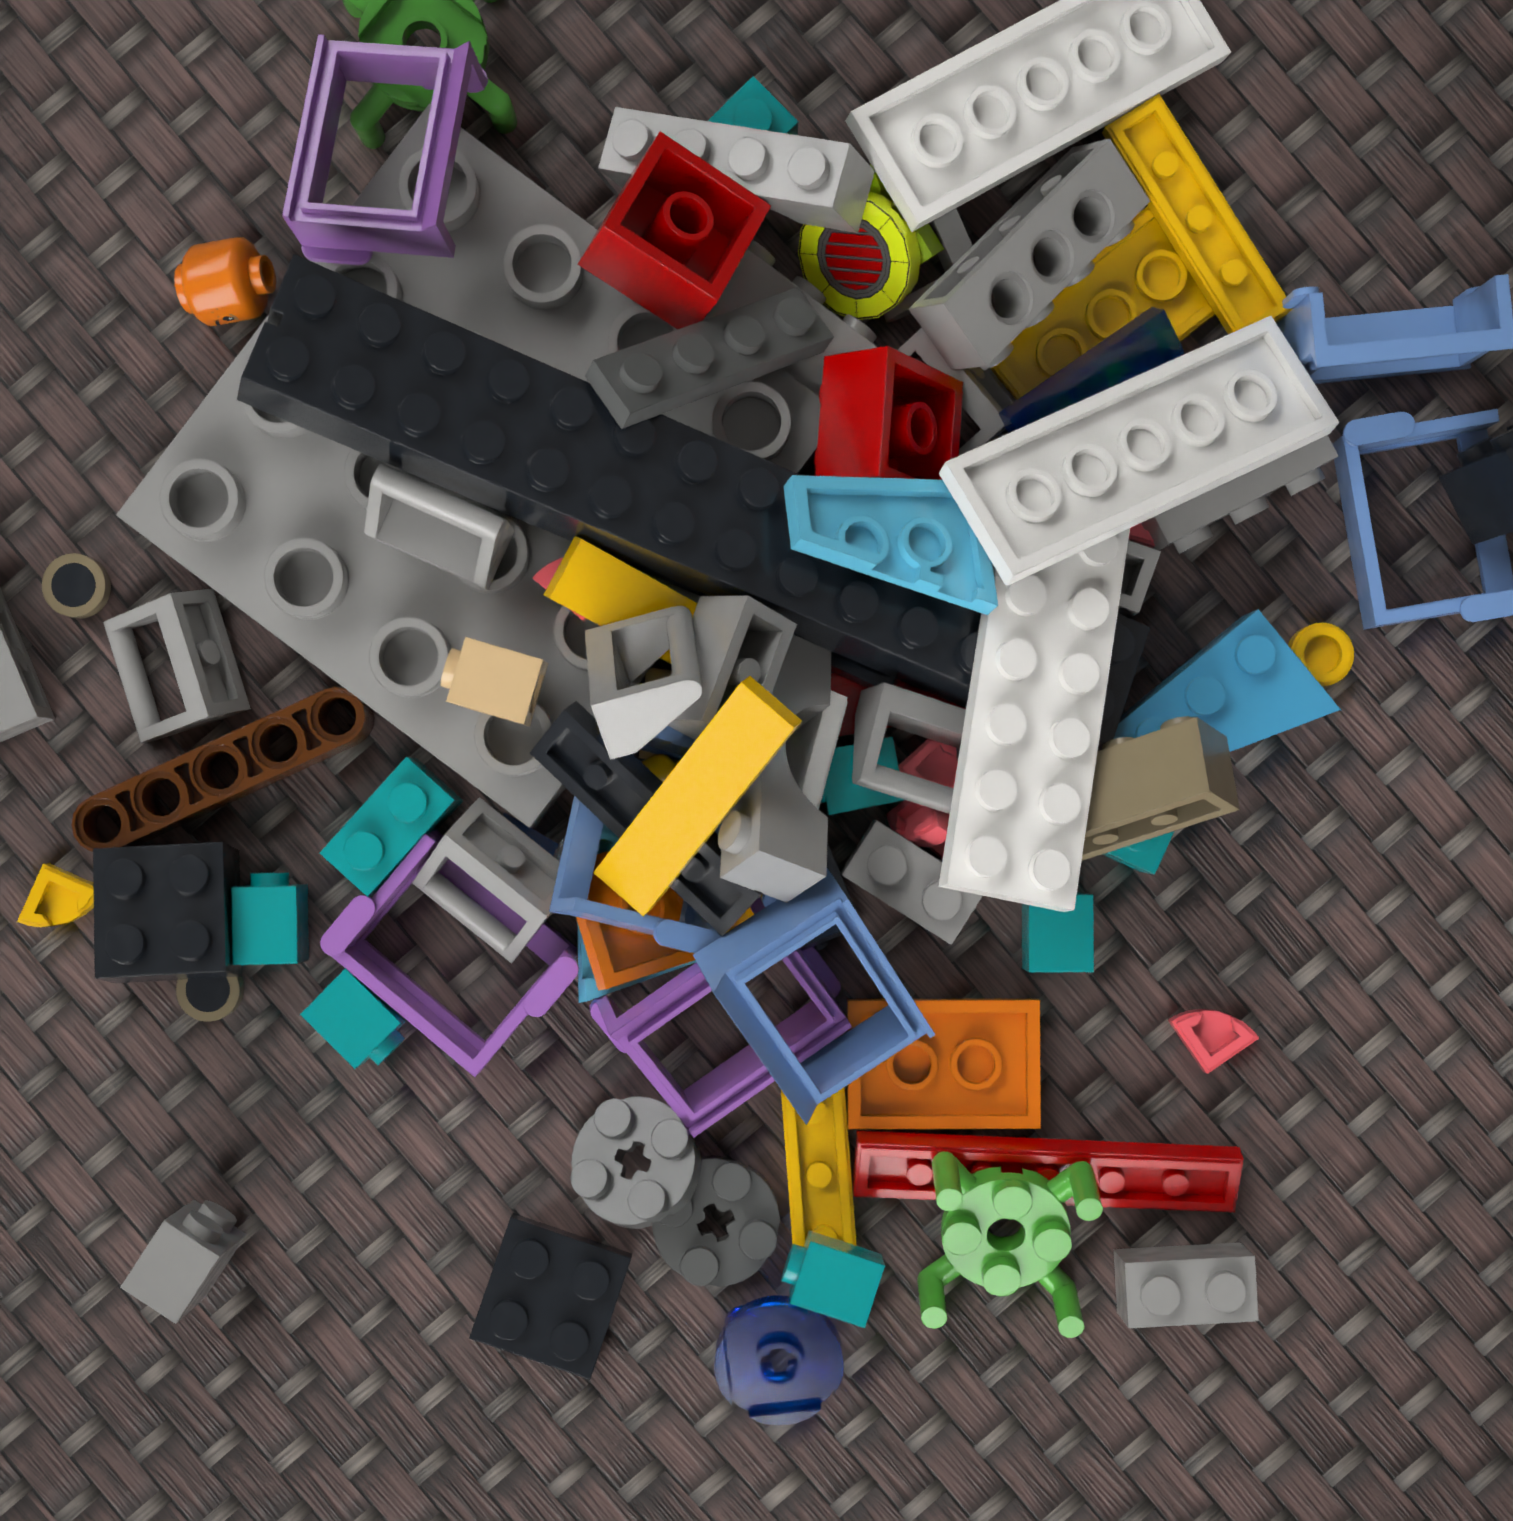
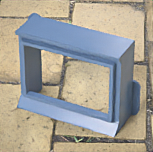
(1398, 340)
(1395, 432)
(578, 864)
(770, 938)

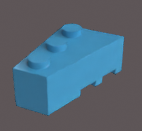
(1239, 684)

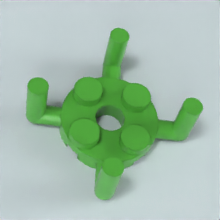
(393, 24)
(1014, 1261)

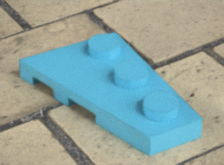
(894, 532)

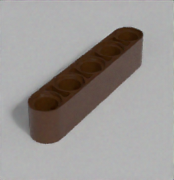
(194, 777)

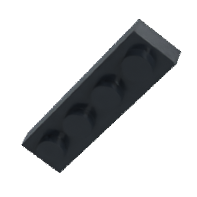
(618, 792)

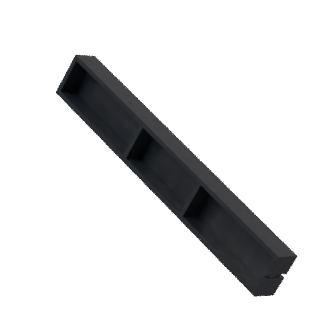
(556, 458)

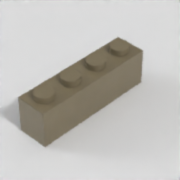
(1158, 784)

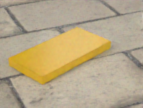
(1125, 282)

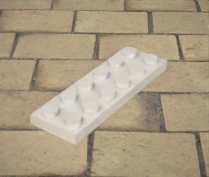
(1028, 96)
(1137, 449)
(1034, 731)

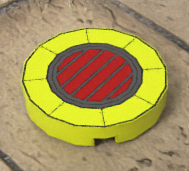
(862, 270)

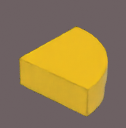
(57, 898)

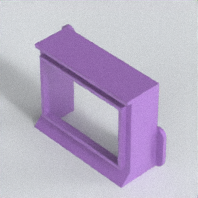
(353, 232)
(348, 946)
(742, 1073)

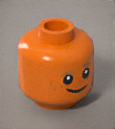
(224, 281)

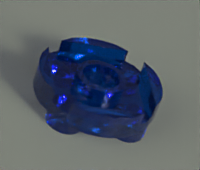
(778, 1396)

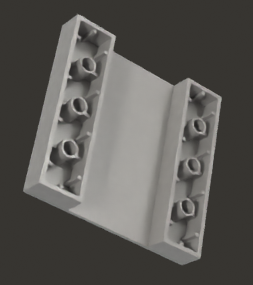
(282, 511)

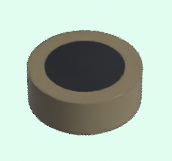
(76, 585)
(210, 997)

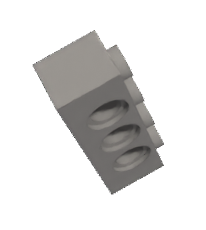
(958, 308)

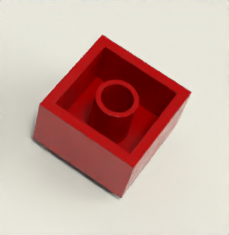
(674, 234)
(886, 416)

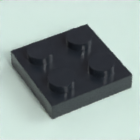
(550, 1296)

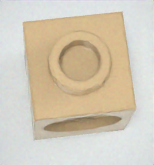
(494, 680)

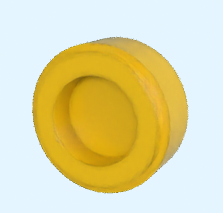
(1324, 651)

